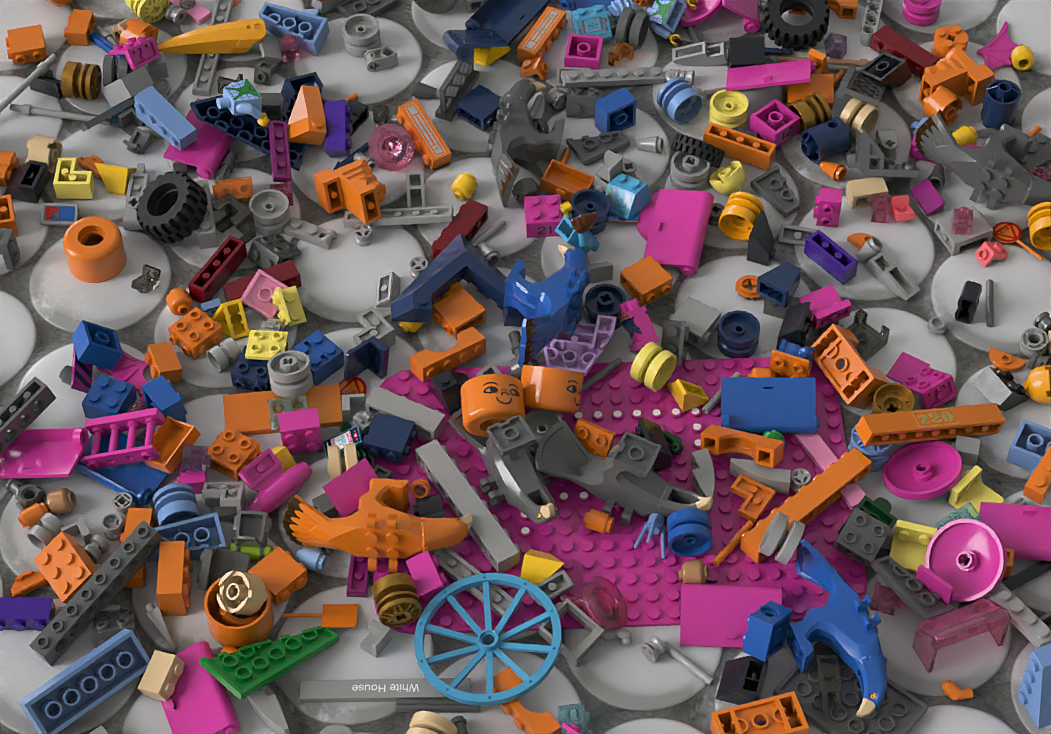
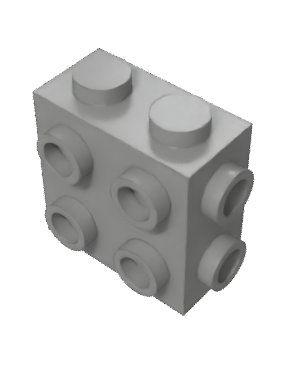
(700, 318)

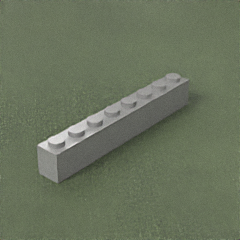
(465, 499)

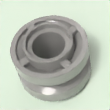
(1033, 335)

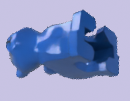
(796, 350)

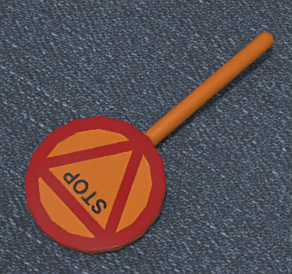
(1010, 233)
(354, 386)

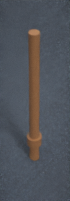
(858, 63)

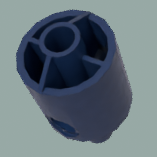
(1000, 104)
(825, 140)

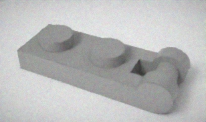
(310, 233)

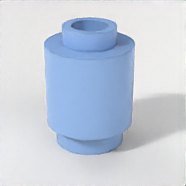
(311, 558)

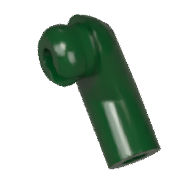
(675, 442)

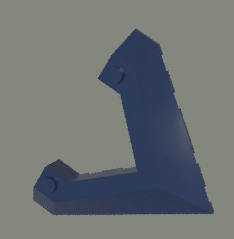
(247, 128)
(454, 263)

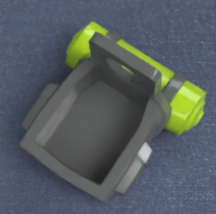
(251, 534)

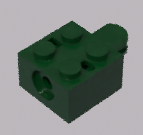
(879, 509)

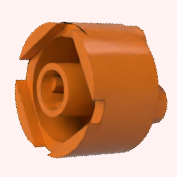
(138, 28)
(947, 38)
(943, 102)

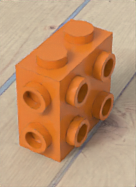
(26, 45)
(239, 188)
(646, 280)
(458, 312)
(195, 333)
(232, 452)
(280, 574)

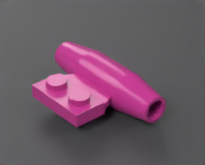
(270, 481)

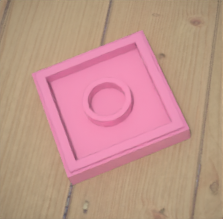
(260, 292)

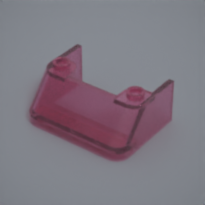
(958, 626)

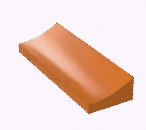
(251, 415)

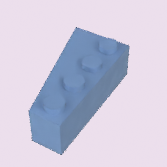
(309, 29)
(164, 118)
(196, 532)
(1036, 686)

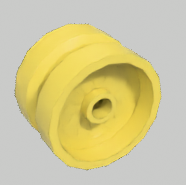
(729, 109)
(653, 366)

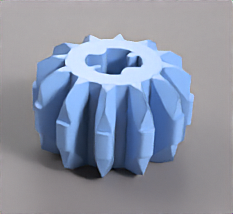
(616, 8)

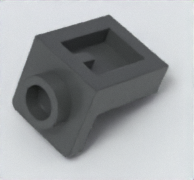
(263, 72)

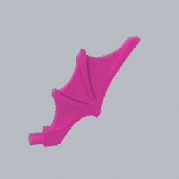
(999, 50)
(131, 371)

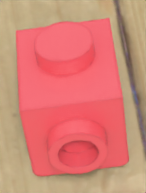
(900, 208)
(990, 251)

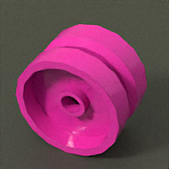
(921, 11)

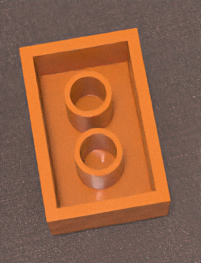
(65, 565)
(174, 578)

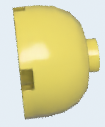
(728, 179)

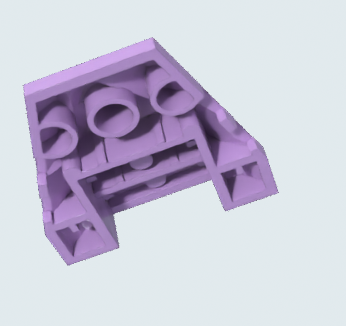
(581, 349)

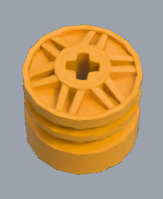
(740, 215)
(1040, 226)

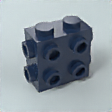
(479, 107)
(251, 374)
(390, 438)

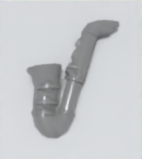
(688, 76)

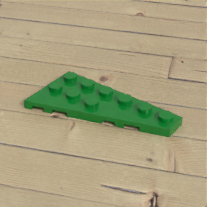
(265, 661)

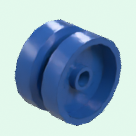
(689, 532)

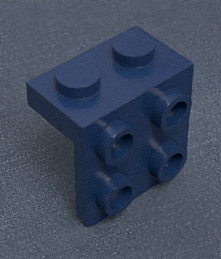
(369, 355)

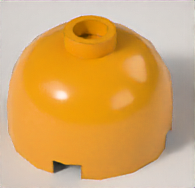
(1039, 384)

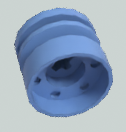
(680, 100)
(877, 454)
(175, 503)

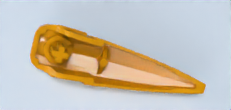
(217, 39)

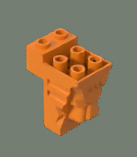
(959, 75)
(353, 188)

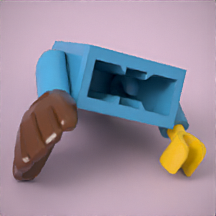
(576, 230)

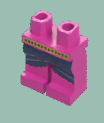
(637, 324)

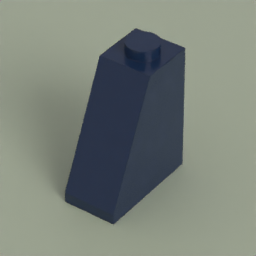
(779, 283)

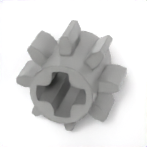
(271, 325)
(363, 421)

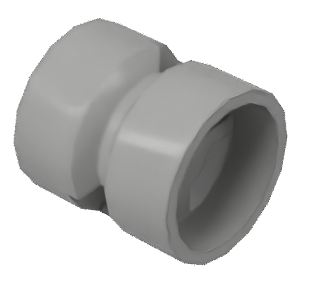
(223, 355)
(46, 530)

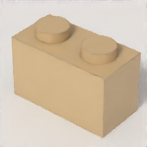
(861, 191)
(161, 676)

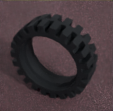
(698, 149)

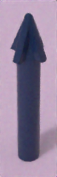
(777, 51)
(349, 159)

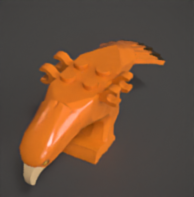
(377, 528)

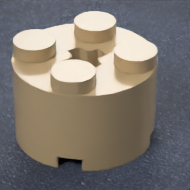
(44, 150)
(241, 593)

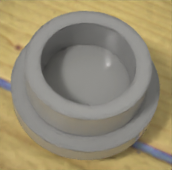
(936, 325)

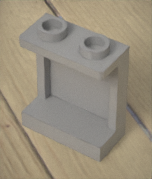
(979, 230)

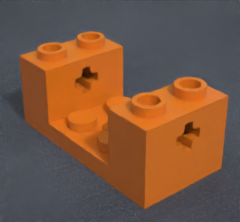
(856, 380)
(780, 712)

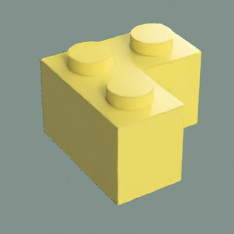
(72, 183)

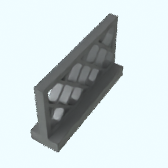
(455, 87)
(860, 87)

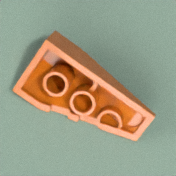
(307, 118)

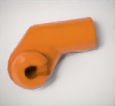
(955, 692)

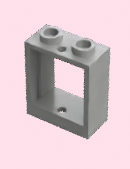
(587, 644)

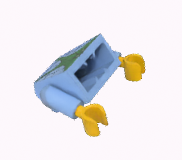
(666, 15)
(243, 99)

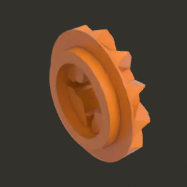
(742, 286)

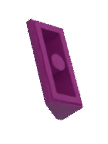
(928, 197)

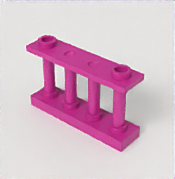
(119, 423)

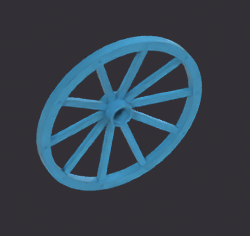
(486, 636)

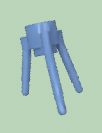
(654, 526)

